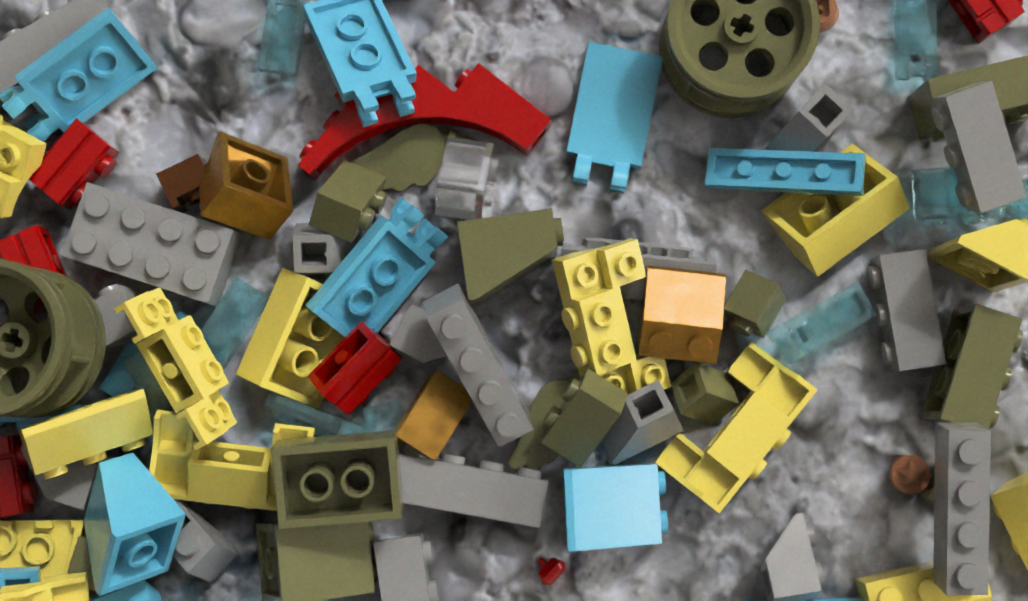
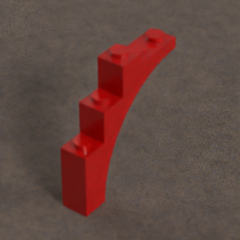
(478, 104)

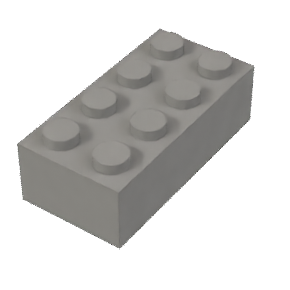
(152, 244)

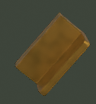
(433, 415)

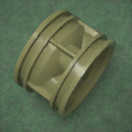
(732, 89)
(71, 328)

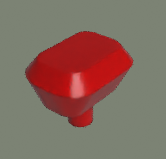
(550, 570)

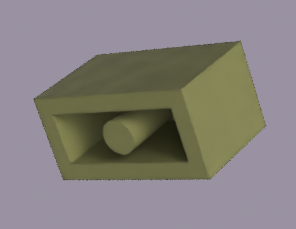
(348, 201)
(584, 417)

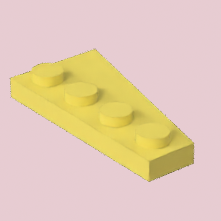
(39, 544)

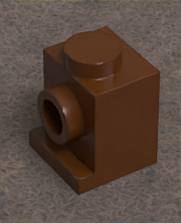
(183, 181)

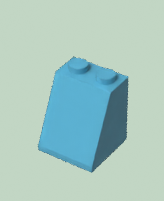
(613, 506)
(129, 524)

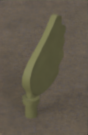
(409, 156)
(528, 448)

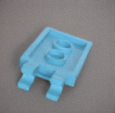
(363, 54)
(78, 76)
(613, 112)
(378, 271)

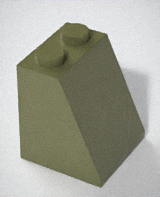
(506, 249)
(315, 561)

